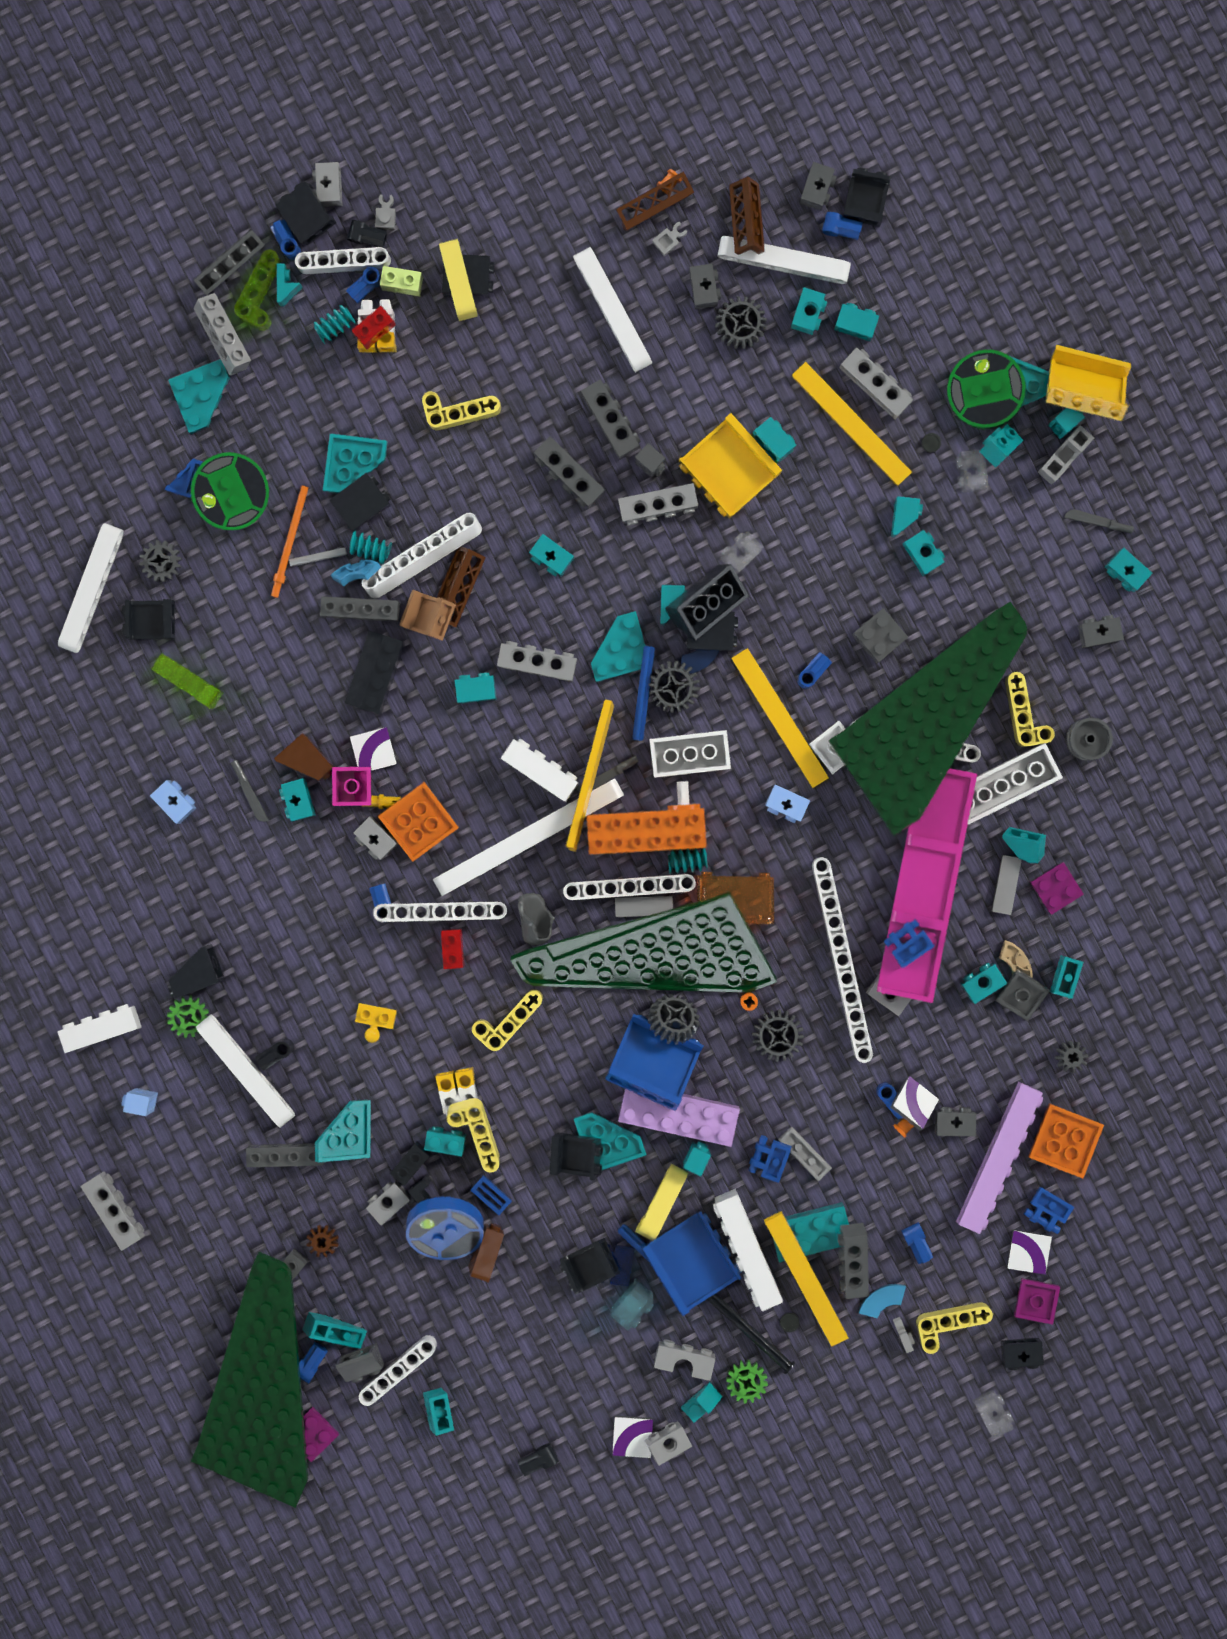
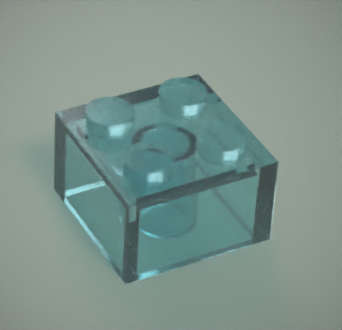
(632, 1305)

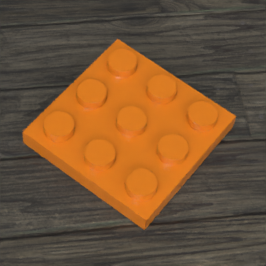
(418, 821)
(1066, 1140)

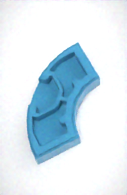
(361, 570)
(881, 1298)

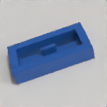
(495, 1198)

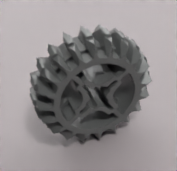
(748, 307)
(676, 695)
(672, 1012)
(784, 1027)

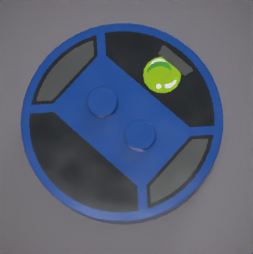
(444, 1228)

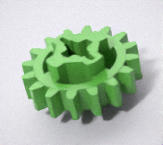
(181, 1012)
(753, 1386)

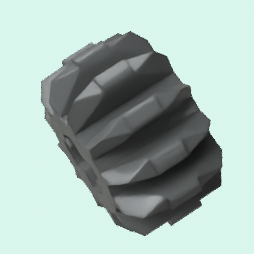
(1072, 1048)

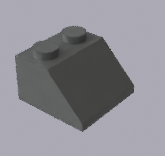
(360, 1363)

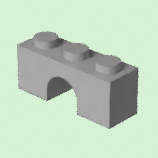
(1065, 454)
(669, 1354)

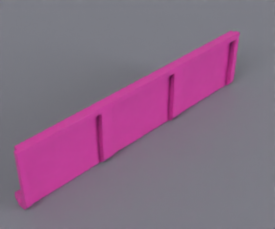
(928, 885)

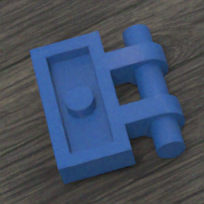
(912, 948)
(776, 1159)
(1053, 1206)

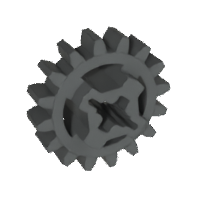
(159, 552)

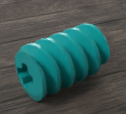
(334, 323)
(369, 548)
(687, 860)

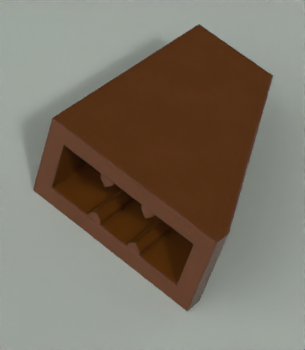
(306, 758)
(485, 1255)

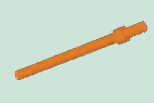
(279, 577)

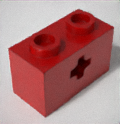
(373, 327)
(452, 948)

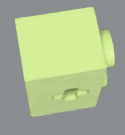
(401, 281)

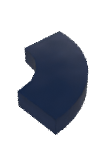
(699, 659)

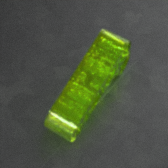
(262, 288)
(187, 681)

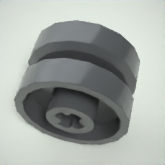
(1077, 739)

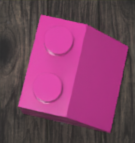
(351, 786)

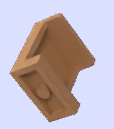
(427, 615)

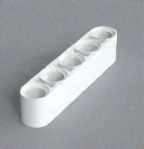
(335, 255)
(393, 1378)

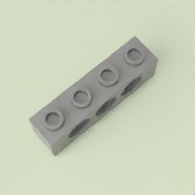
(222, 334)
(878, 394)
(685, 492)
(506, 661)
(112, 1221)

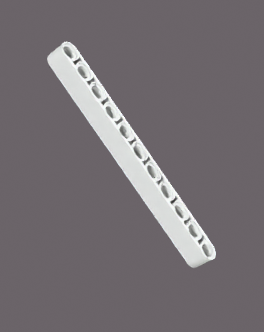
(524, 839)
(839, 930)

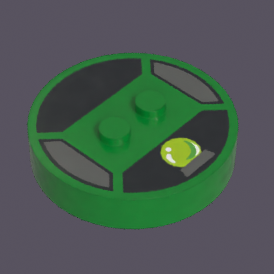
(986, 389)
(229, 491)

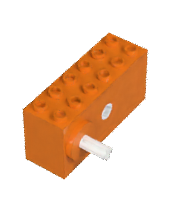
(649, 831)

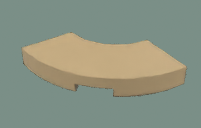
(1015, 958)

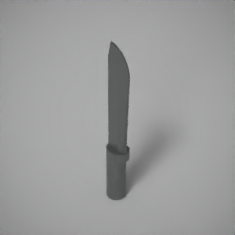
(1085, 517)
(608, 775)
(249, 793)

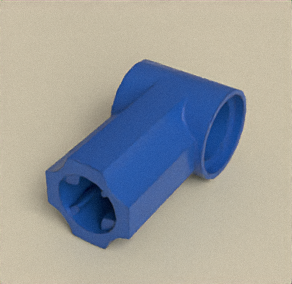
(837, 225)
(285, 238)
(363, 286)
(814, 670)
(380, 896)
(889, 1099)
(916, 1240)
(310, 1363)

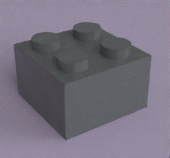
(880, 635)

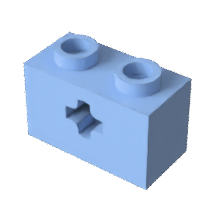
(163, 798)
(798, 803)
(139, 1102)

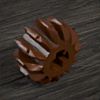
(315, 1238)

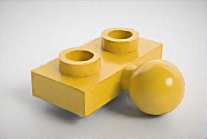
(376, 1018)

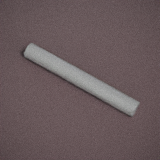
(318, 556)

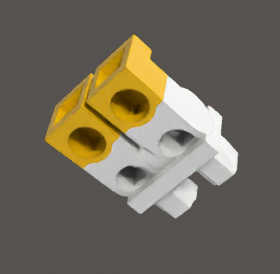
(387, 342)
(448, 1090)

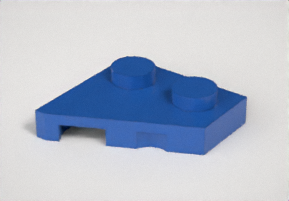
(182, 483)

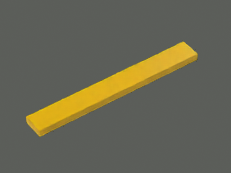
(851, 424)
(780, 718)
(590, 774)
(806, 1278)

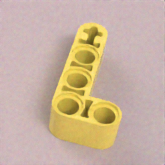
(458, 280)
(462, 408)
(1024, 708)
(511, 1018)
(479, 1135)
(662, 1202)
(953, 1324)

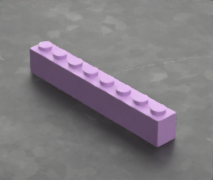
(999, 1157)

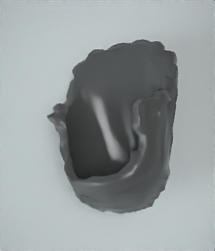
(535, 919)

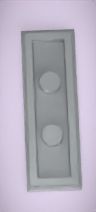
(1006, 885)
(642, 905)
(805, 1154)

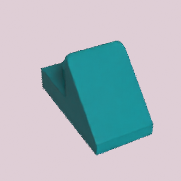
(285, 290)
(702, 1402)

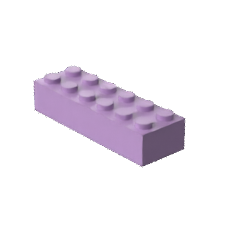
(694, 1117)

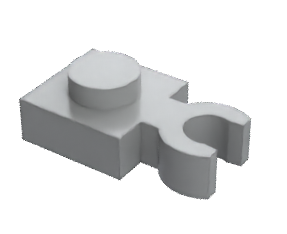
(386, 215)
(667, 240)
(907, 1339)

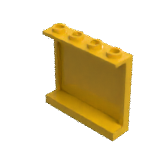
(1088, 382)
(729, 466)

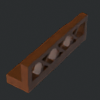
(751, 213)
(646, 214)
(458, 569)

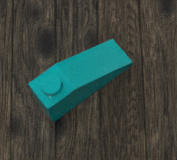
(333, 1330)

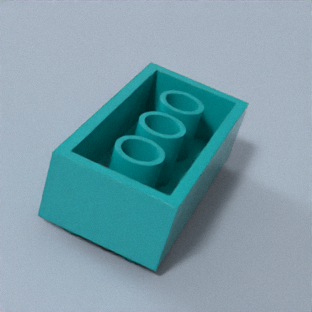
(816, 1229)

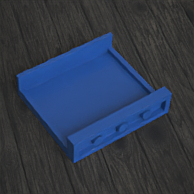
(653, 1066)
(691, 1262)

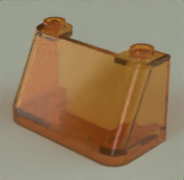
(751, 894)

